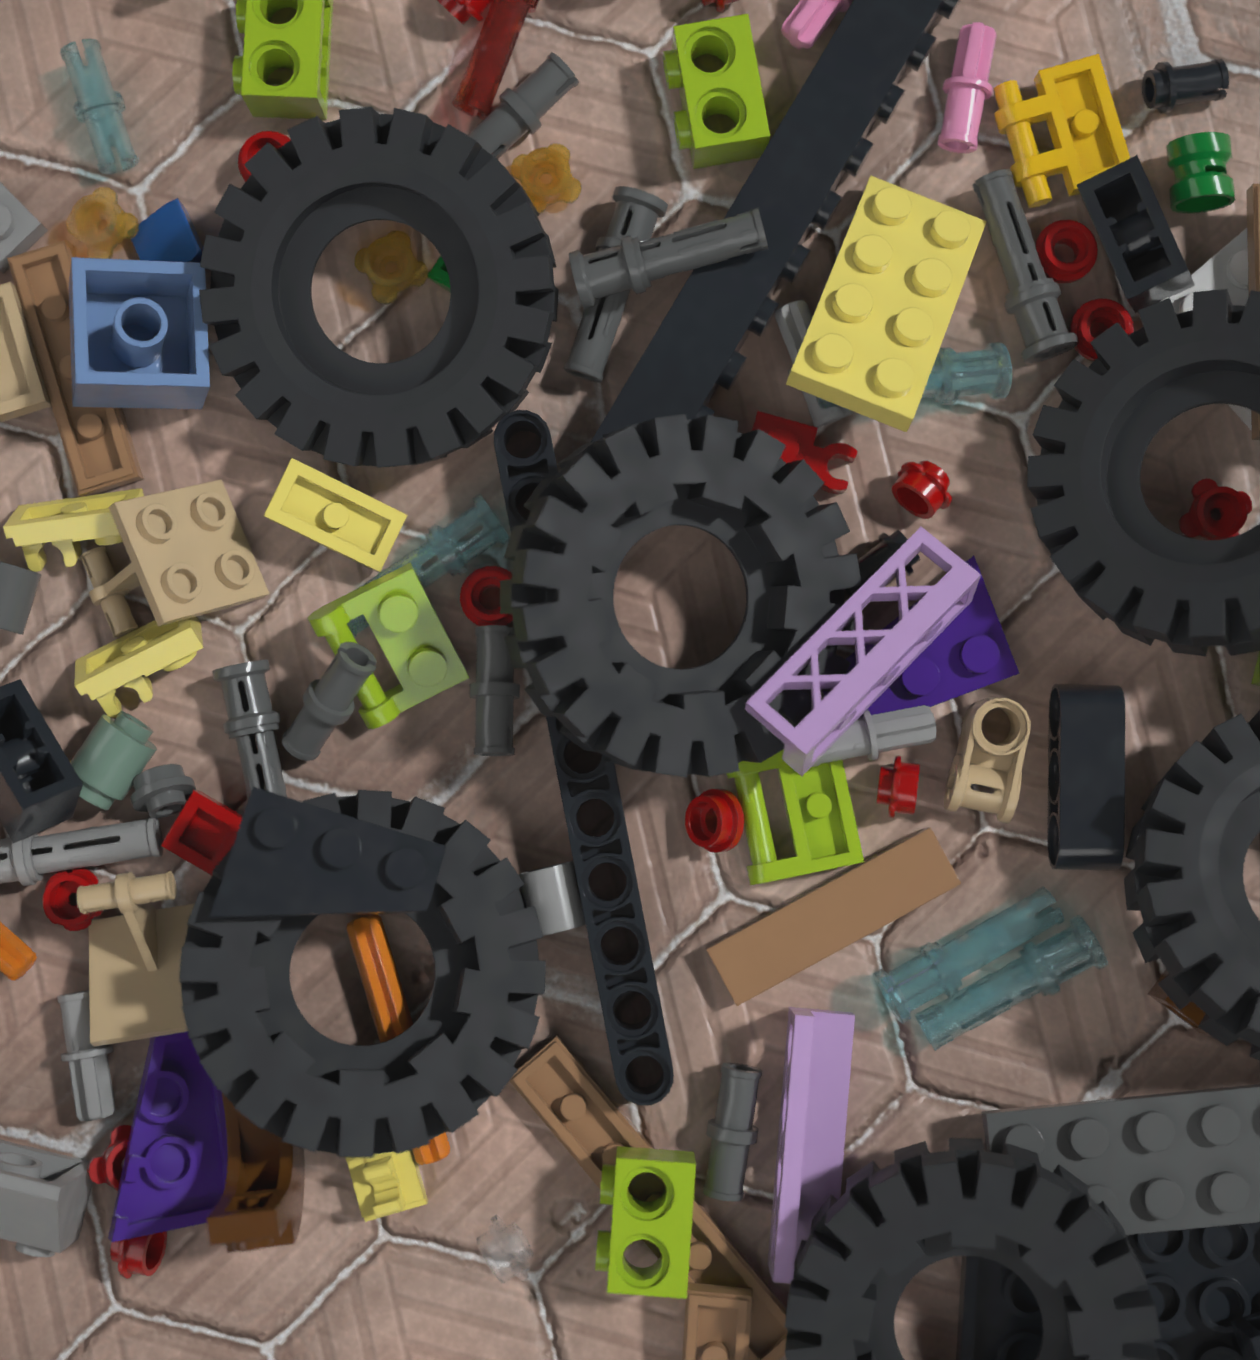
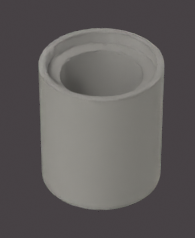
(555, 897)

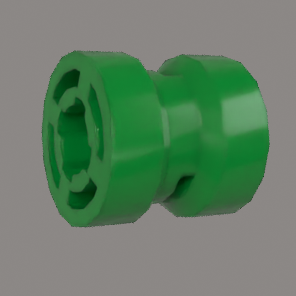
(1200, 172)

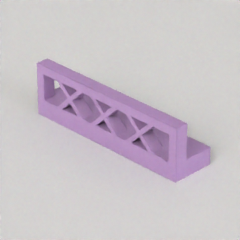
(881, 666)
(809, 1128)

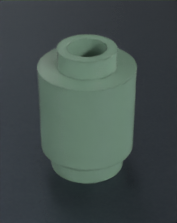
(112, 758)

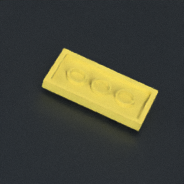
(887, 304)

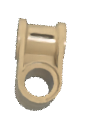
(989, 764)

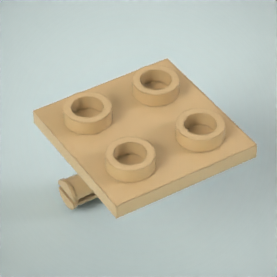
(182, 553)
(134, 958)

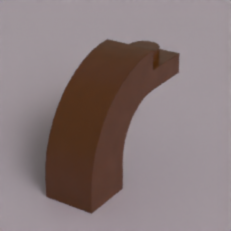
(261, 1188)

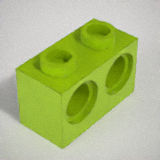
(297, 44)
(729, 91)
(661, 1221)

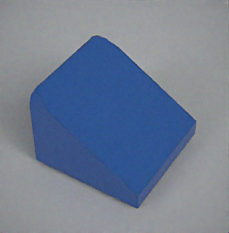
(168, 236)

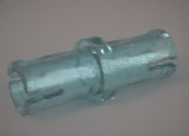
(99, 106)

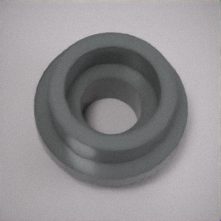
(162, 790)

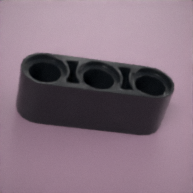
(1086, 777)

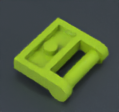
(408, 635)
(817, 815)

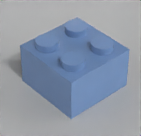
(137, 334)

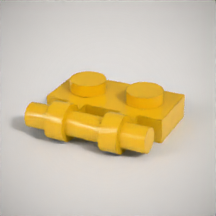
(1080, 121)

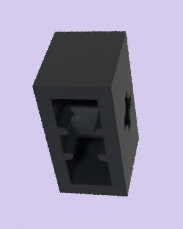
(1135, 234)
(35, 774)

